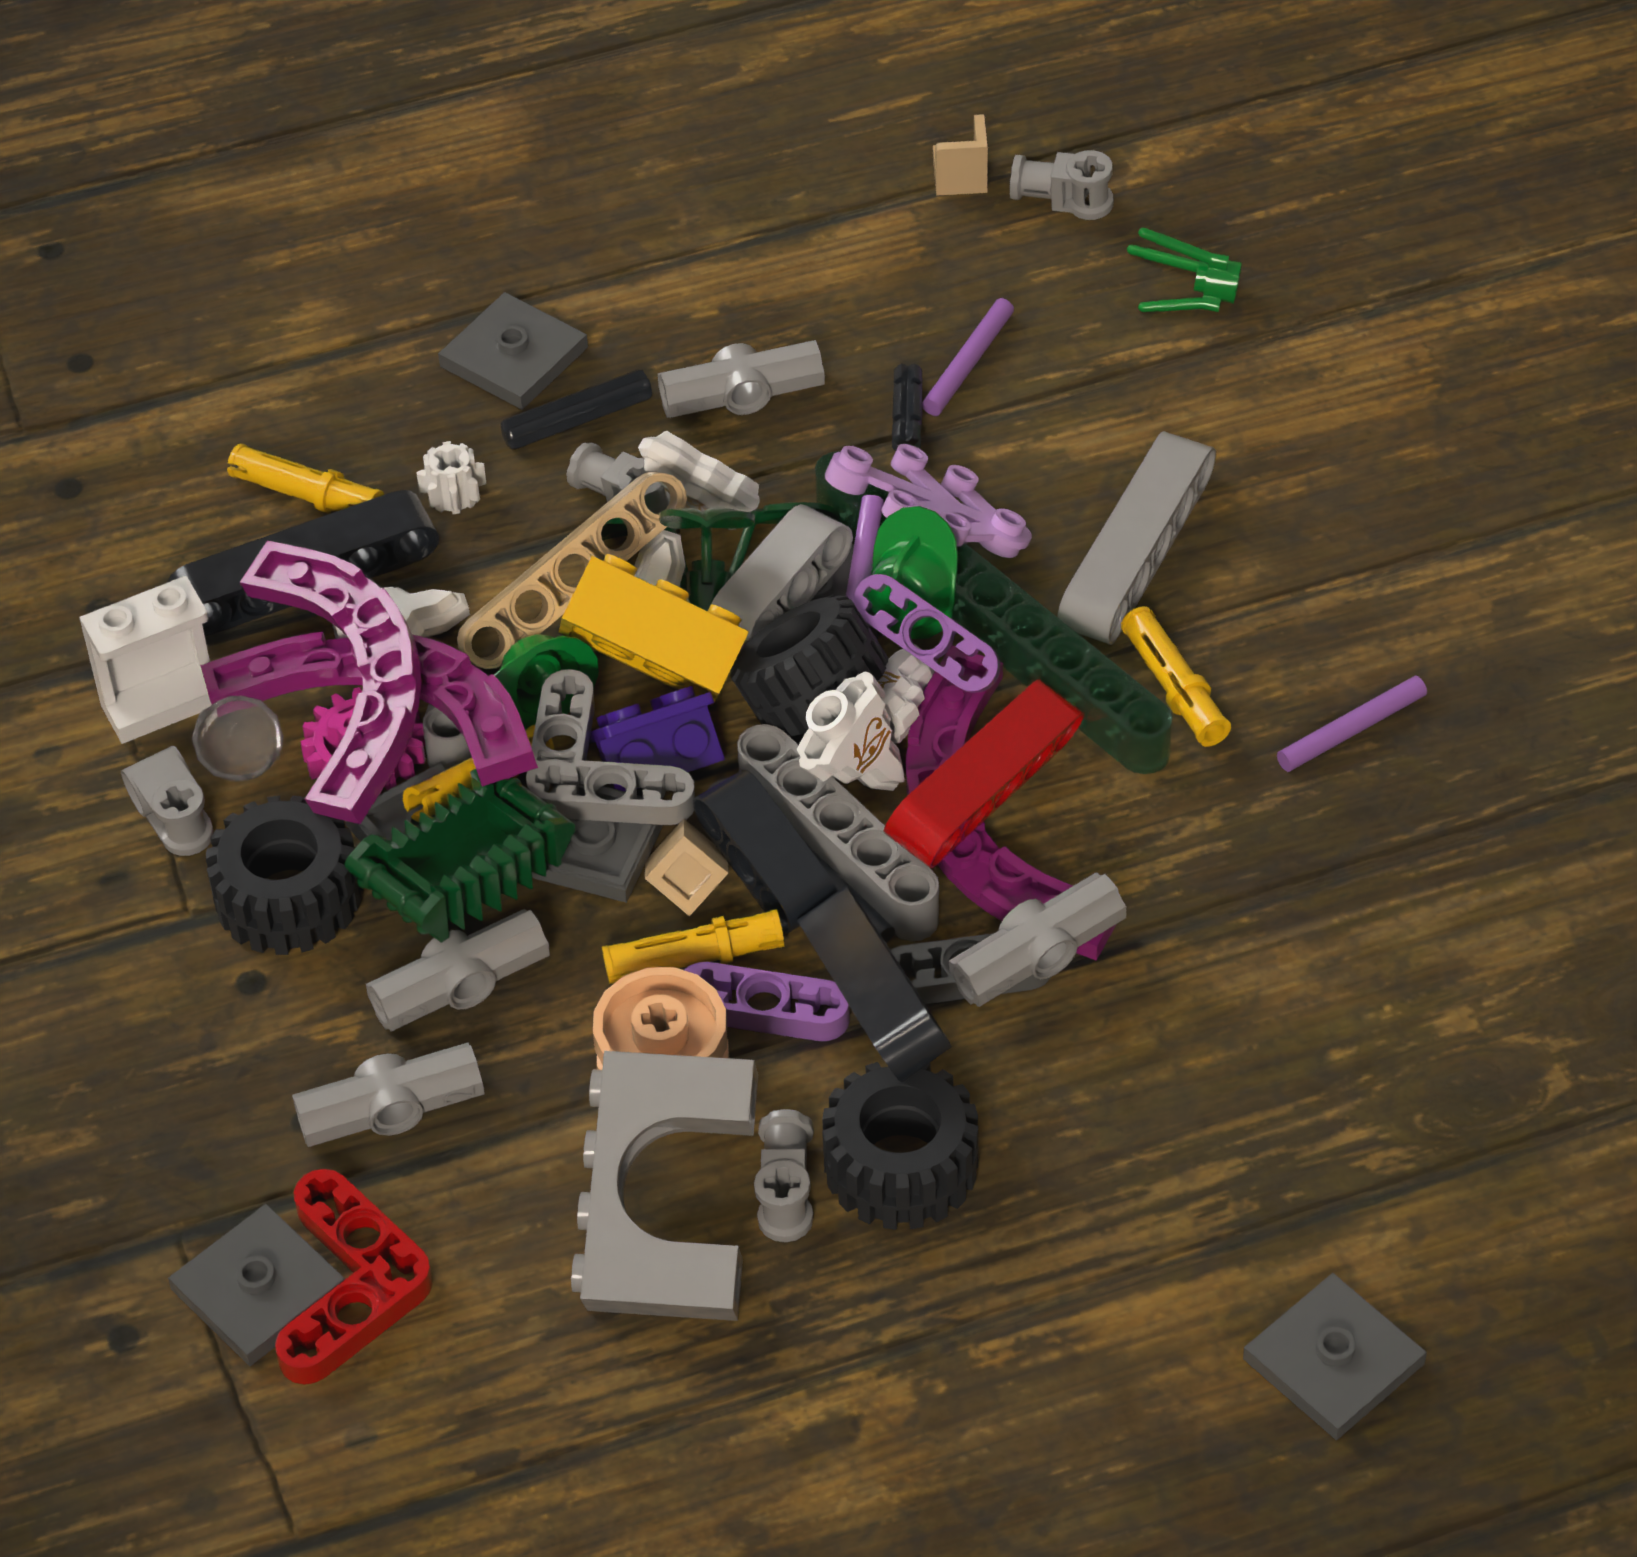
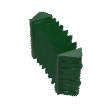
(463, 855)

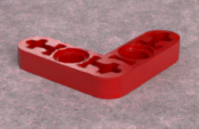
(368, 1284)

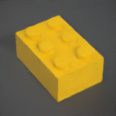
(653, 627)

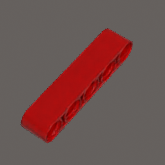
(983, 773)

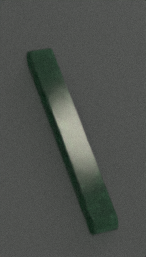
(1038, 645)

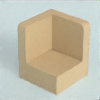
(963, 164)
(686, 867)

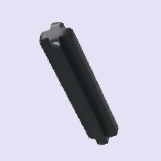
(576, 409)

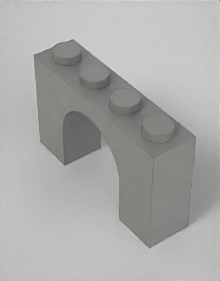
(638, 1103)

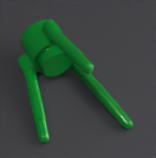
(1215, 273)

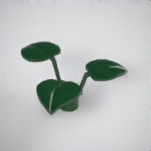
(707, 574)

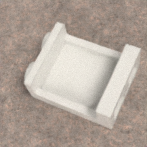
(149, 658)

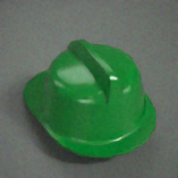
(921, 555)
(533, 661)

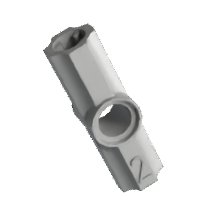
(741, 379)
(1037, 939)
(458, 970)
(388, 1094)

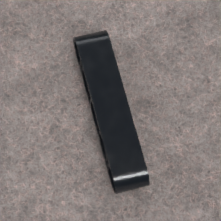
(371, 535)
(874, 984)

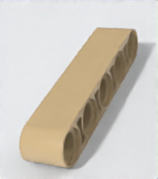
(544, 577)

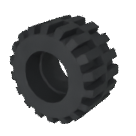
(804, 657)
(287, 910)
(900, 1184)

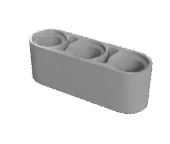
(786, 568)

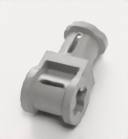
(1066, 182)
(609, 476)
(783, 1178)

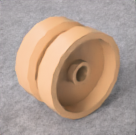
(661, 1014)

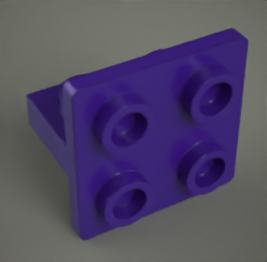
(673, 734)

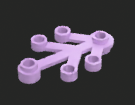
(976, 521)

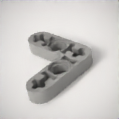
(571, 768)

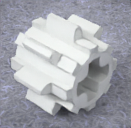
(451, 477)

